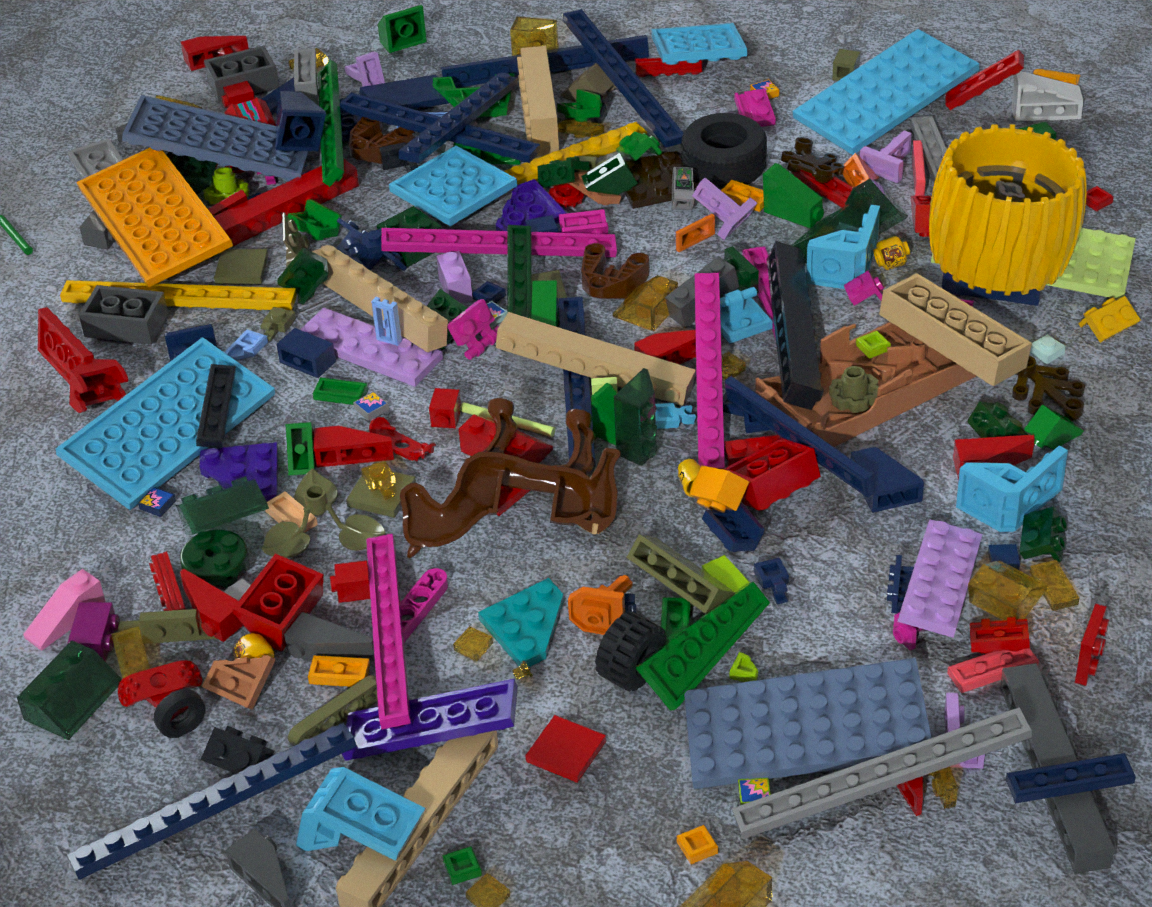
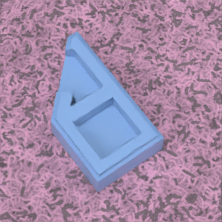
(247, 345)

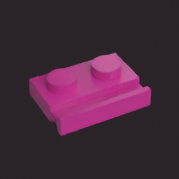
(756, 106)

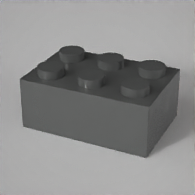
(247, 65)
(123, 314)

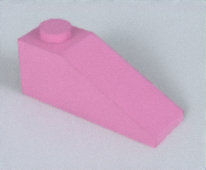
(60, 610)

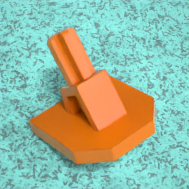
(598, 608)

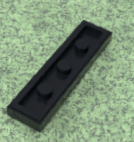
(216, 406)

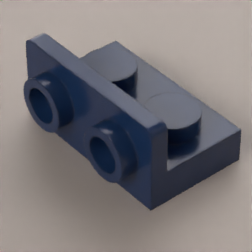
(180, 340)

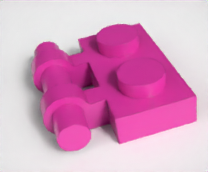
(469, 324)

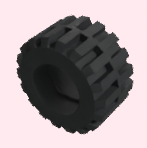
(625, 646)

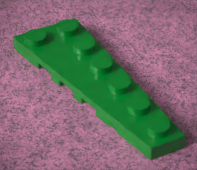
(696, 650)

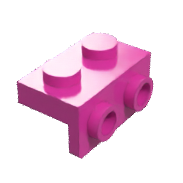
(584, 222)

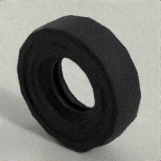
(174, 702)

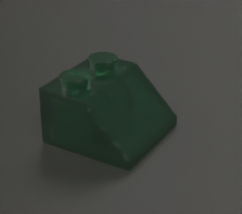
(873, 193)

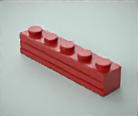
(655, 67)
(167, 582)

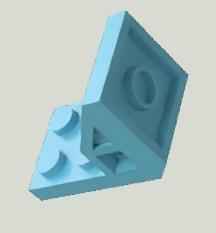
(843, 254)
(991, 497)
(359, 810)

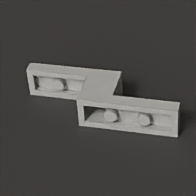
(305, 73)

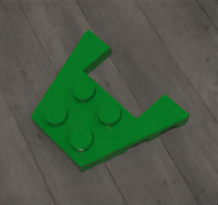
(454, 96)

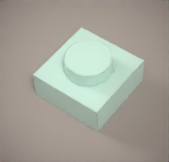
(1047, 349)

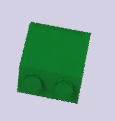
(402, 29)

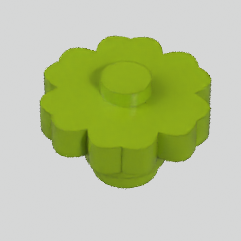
(224, 185)

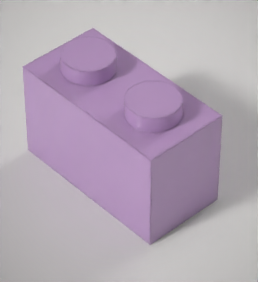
(454, 276)

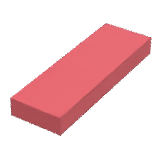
(918, 168)
(987, 668)

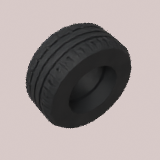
(725, 149)

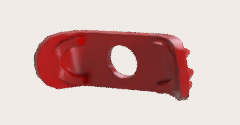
(413, 452)
(138, 687)

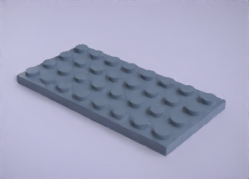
(211, 138)
(804, 722)

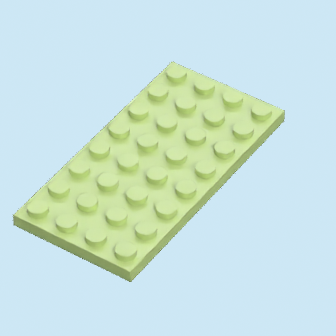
(1098, 264)

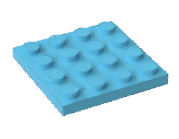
(699, 43)
(453, 185)

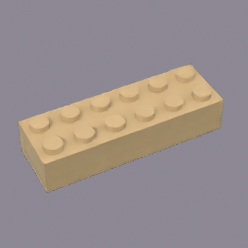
(538, 99)
(955, 329)

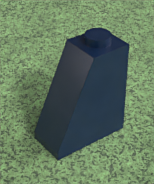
(893, 482)

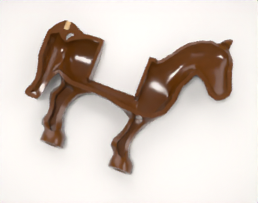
(484, 474)

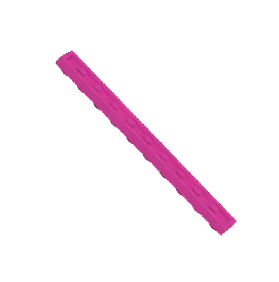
(490, 242)
(709, 371)
(387, 633)

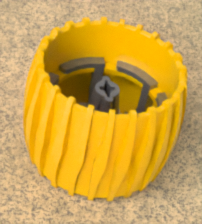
(1007, 209)

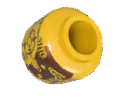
(891, 253)
(252, 647)

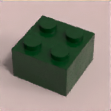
(411, 219)

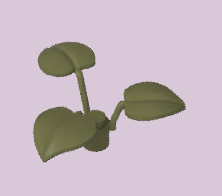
(316, 497)

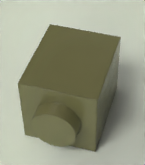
(845, 63)

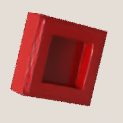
(1098, 198)

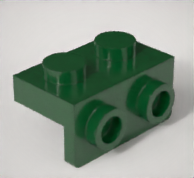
(560, 172)
(305, 274)
(994, 421)
(1043, 534)

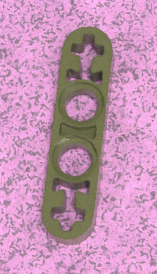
(362, 696)

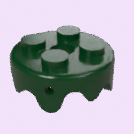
(222, 568)

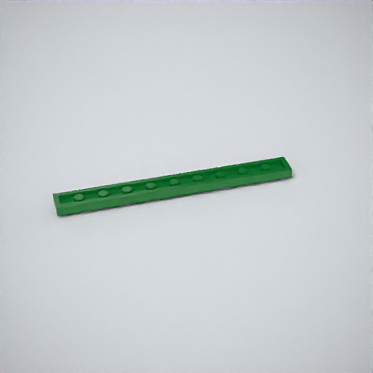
(331, 135)

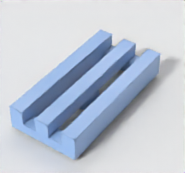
(390, 323)

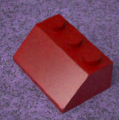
(479, 432)
(776, 472)
(278, 599)

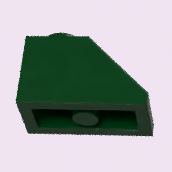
(610, 177)

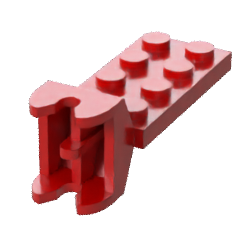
(89, 378)

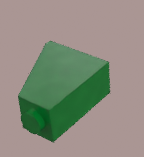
(790, 198)
(545, 302)

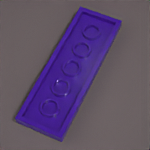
(436, 719)

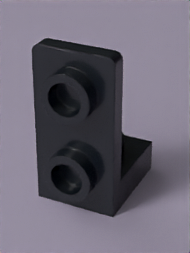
(390, 158)

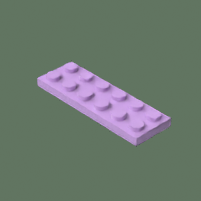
(358, 344)
(940, 578)

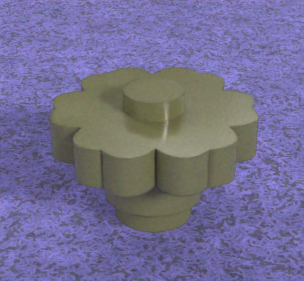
(854, 390)

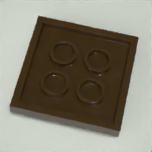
(653, 179)

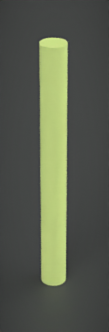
(521, 423)

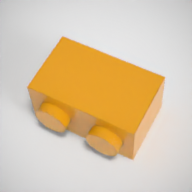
(718, 489)

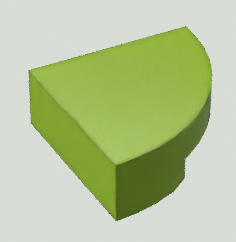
(743, 669)

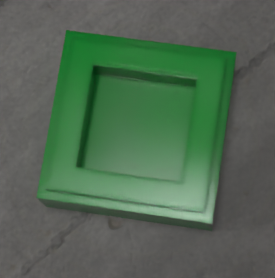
(461, 865)

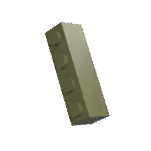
(678, 573)

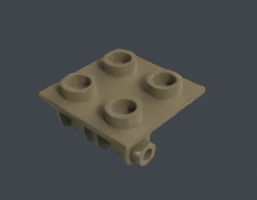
(293, 239)

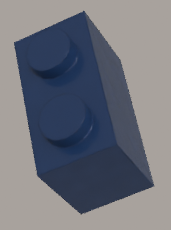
(306, 352)

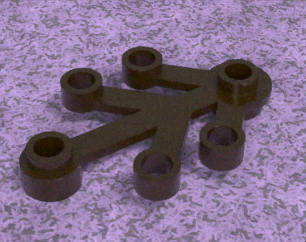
(822, 169)
(1071, 407)

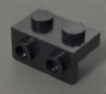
(232, 752)

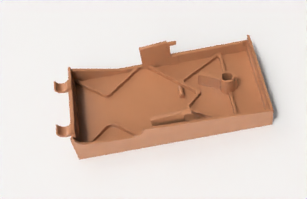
(905, 374)

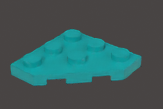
(525, 621)

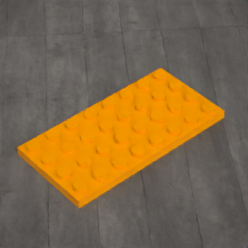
(154, 215)

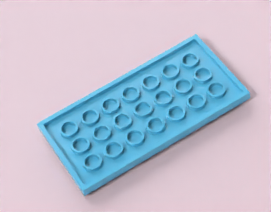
(885, 91)
(157, 424)

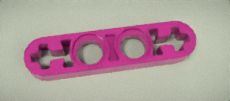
(422, 588)

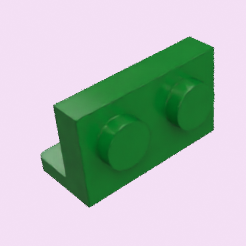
(586, 106)
(637, 144)
(317, 220)

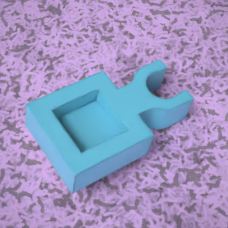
(669, 417)

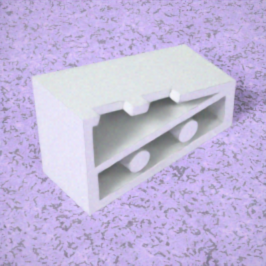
(1045, 99)

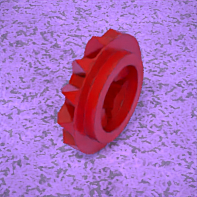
(566, 195)

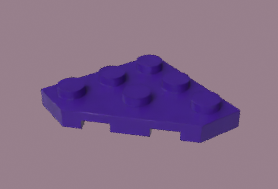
(527, 203)
(235, 462)

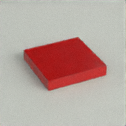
(565, 748)

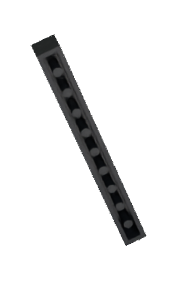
(793, 327)

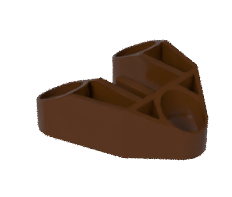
(368, 137)
(613, 282)

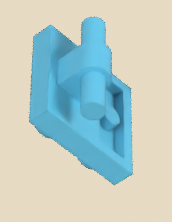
(742, 315)

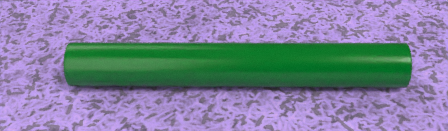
(14, 234)

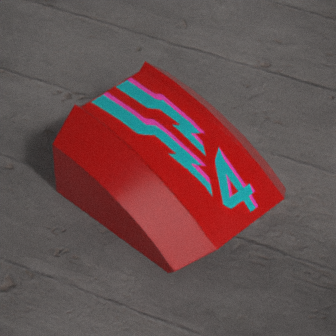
(253, 110)

